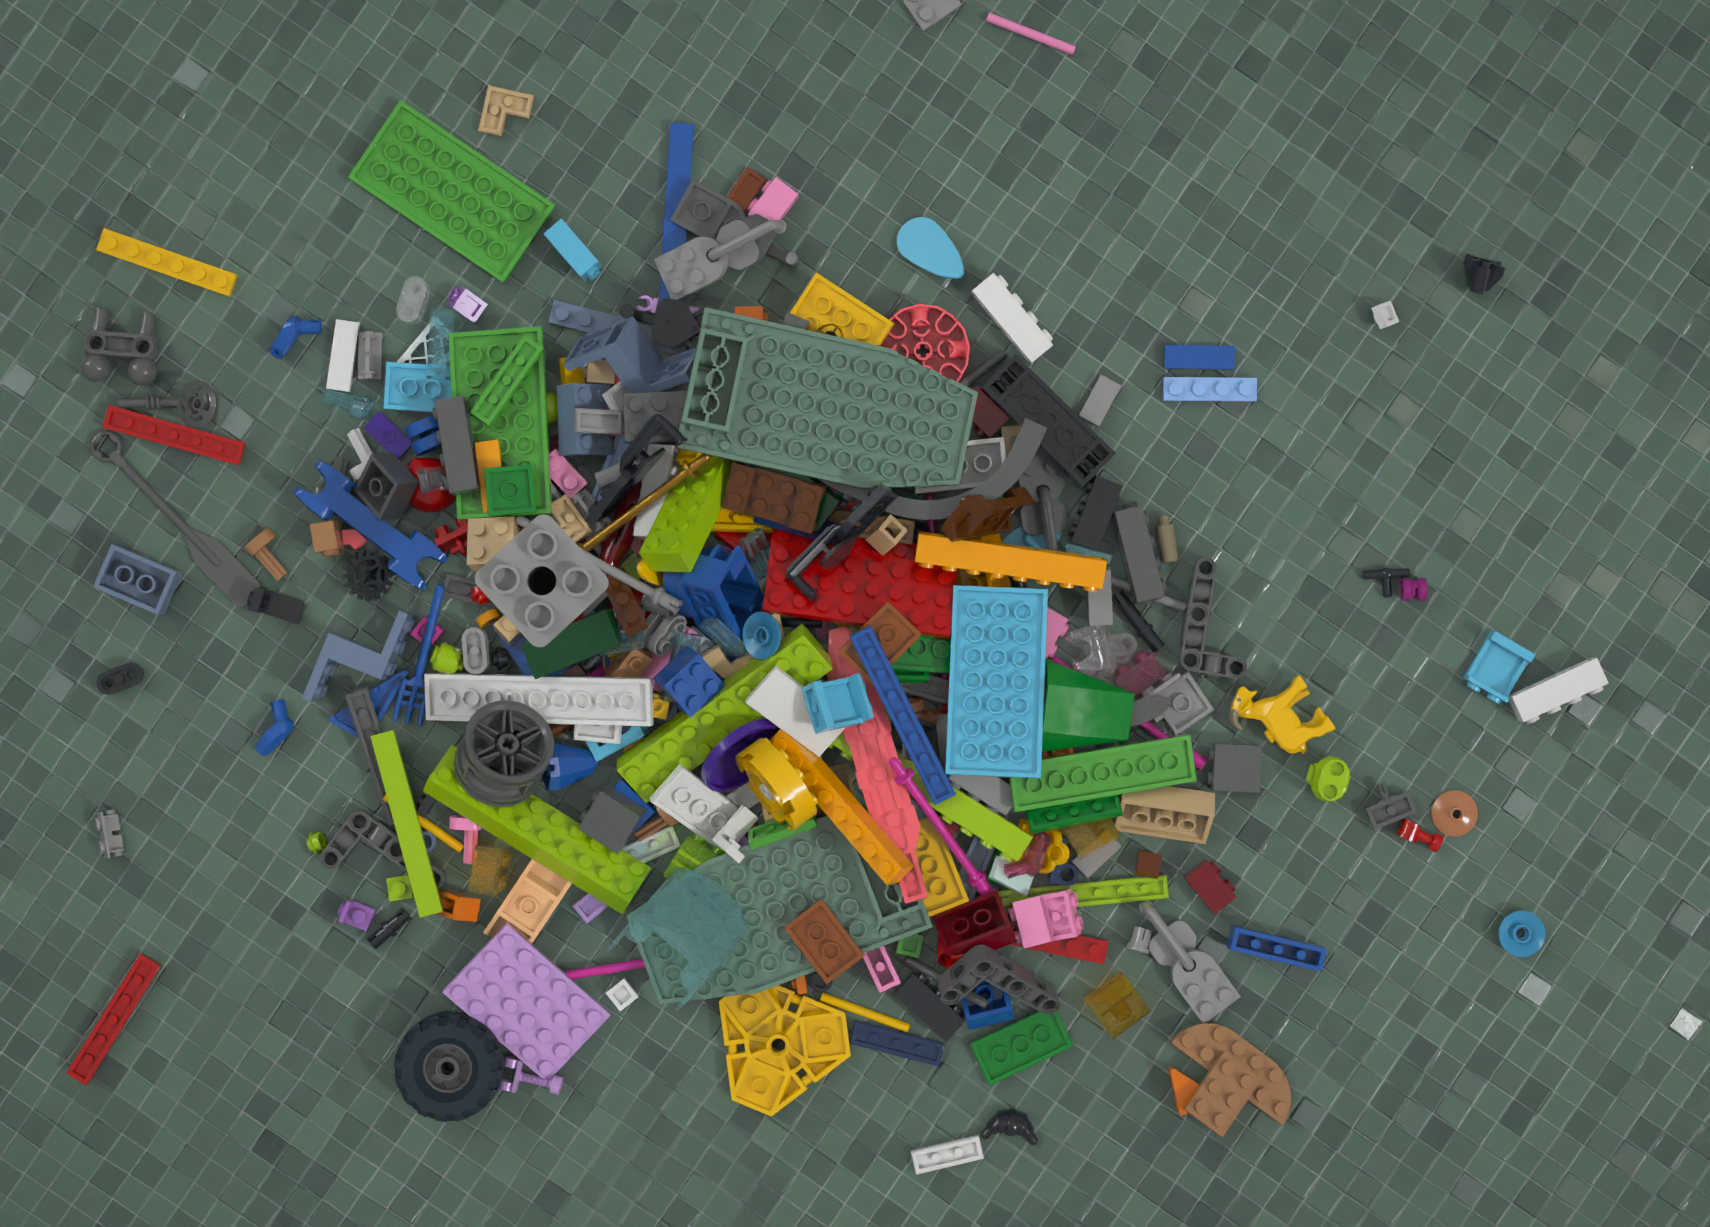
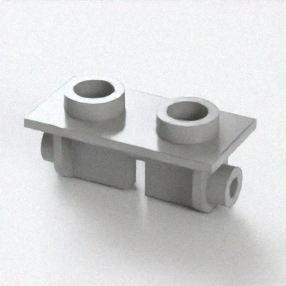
(370, 355)
(583, 502)
(109, 843)

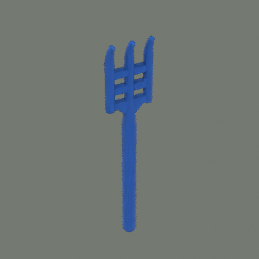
(417, 681)

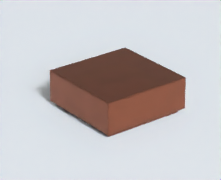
(1148, 864)

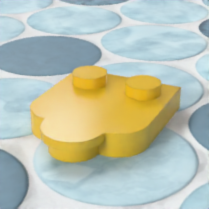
(1057, 851)

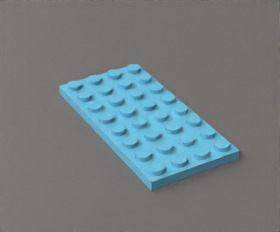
(996, 682)

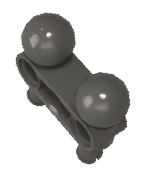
(120, 346)

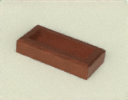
(747, 188)

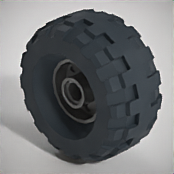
(433, 1086)

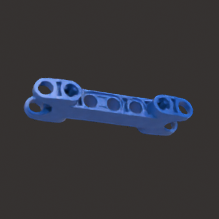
(403, 550)

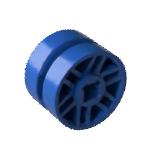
(425, 431)

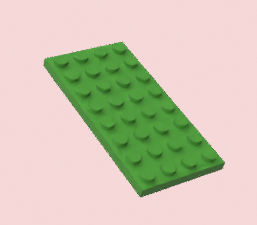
(452, 191)
(523, 421)

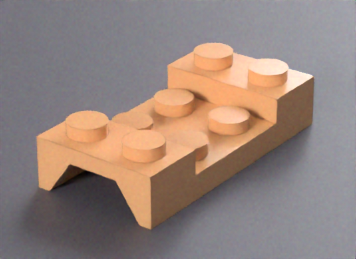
(530, 902)

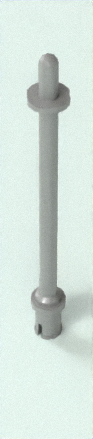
(657, 595)

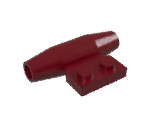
(618, 543)

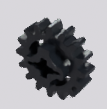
(360, 568)

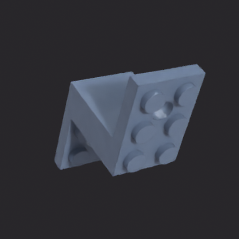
(631, 358)
(358, 656)

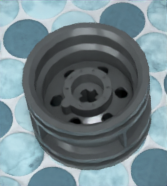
(511, 739)

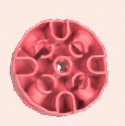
(936, 332)

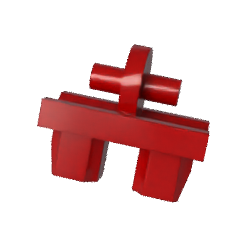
(453, 541)

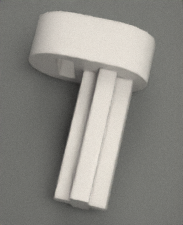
(362, 450)

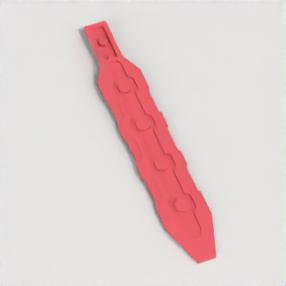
(871, 751)

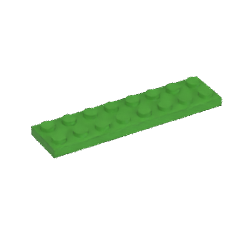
(1106, 773)

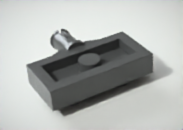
(1389, 808)

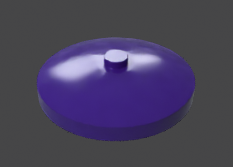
(720, 767)

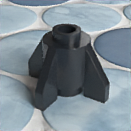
(1482, 273)

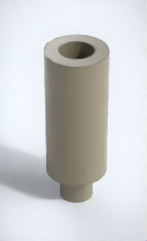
(1167, 540)

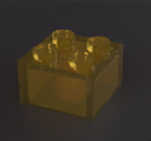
(489, 869)

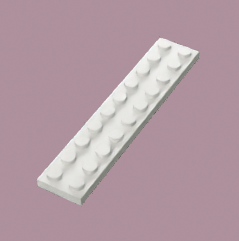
(556, 698)

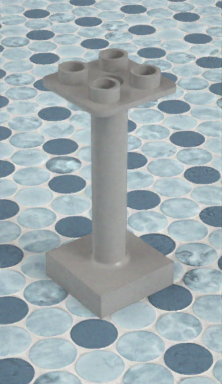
(514, 573)

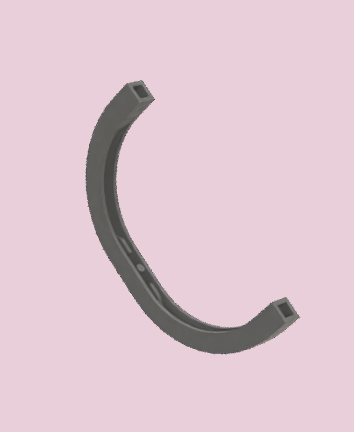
(992, 488)

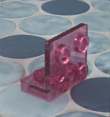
(1139, 674)

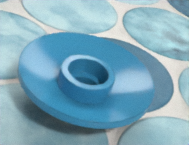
(761, 635)
(1530, 941)

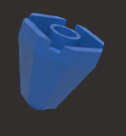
(568, 766)

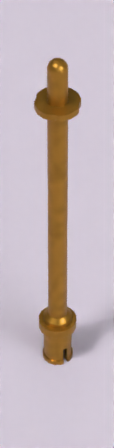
(689, 469)

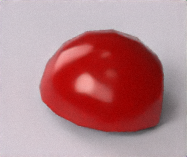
(431, 501)

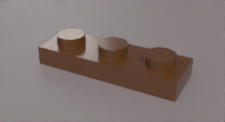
(625, 606)

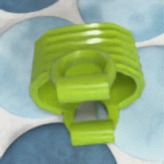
(1328, 778)

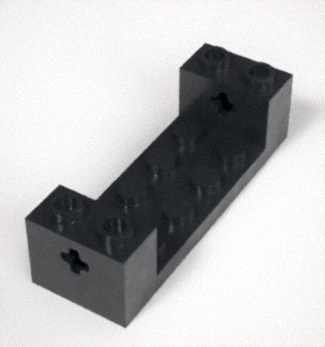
(1067, 435)

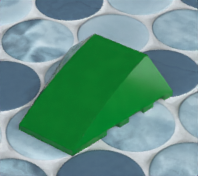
(1082, 710)

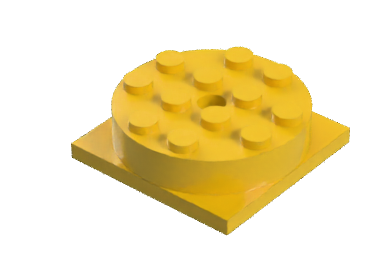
(838, 312)
(938, 871)

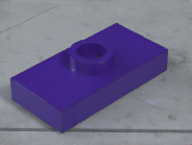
(388, 435)

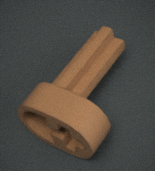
(258, 548)
(655, 824)

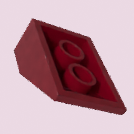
(975, 923)

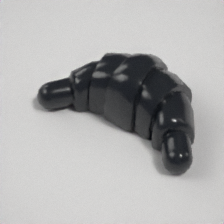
(1011, 1124)

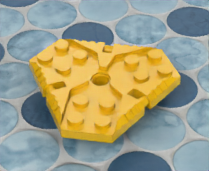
(768, 1077)

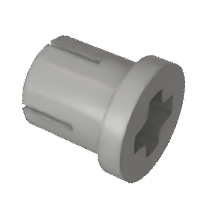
(1140, 940)

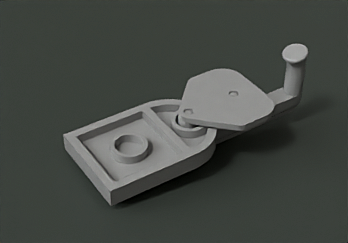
(690, 265)
(1203, 981)

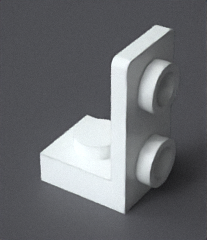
(734, 830)

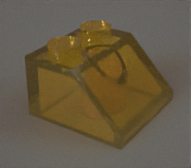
(1091, 836)
(1117, 1004)

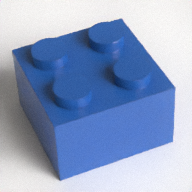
(689, 681)

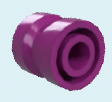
(1413, 589)

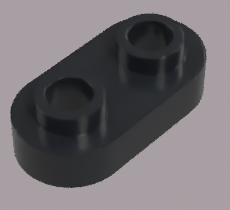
(120, 677)

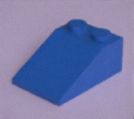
(996, 1011)

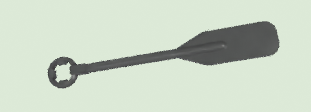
(206, 551)

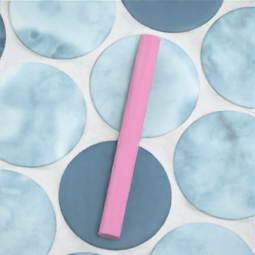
(1030, 33)

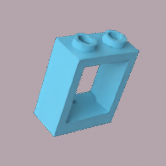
(573, 251)

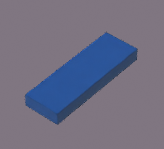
(1199, 357)

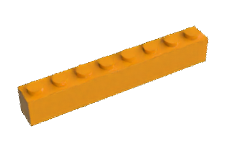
(1011, 560)
(845, 811)

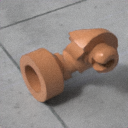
(928, 715)

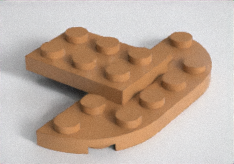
(1233, 1077)

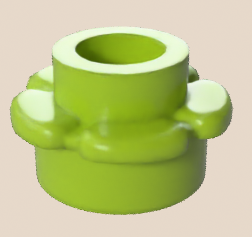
(316, 842)

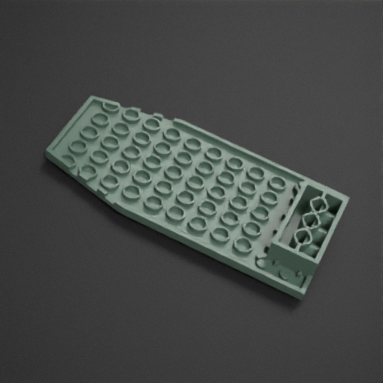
(822, 406)
(772, 890)

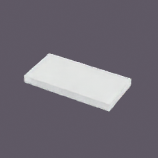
(783, 703)
(694, 804)

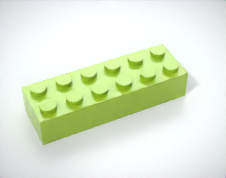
(687, 518)

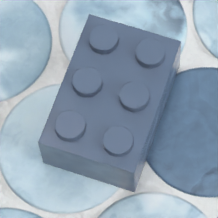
(586, 397)
(137, 579)

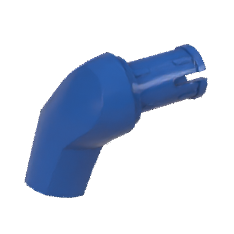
(289, 334)
(278, 731)

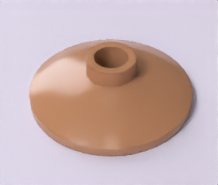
(1443, 810)

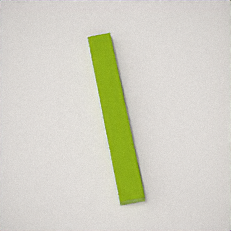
(407, 823)
(1101, 891)

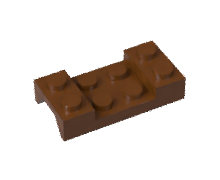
(773, 496)
(984, 517)

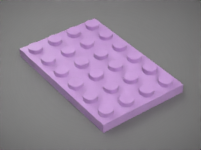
(526, 1002)

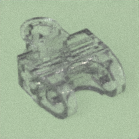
(1101, 649)

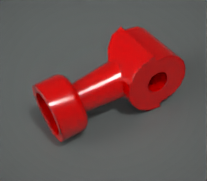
(1413, 833)

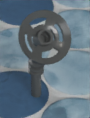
(188, 402)

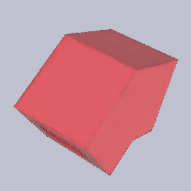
(353, 538)

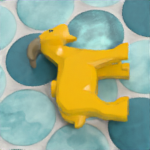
(1278, 718)

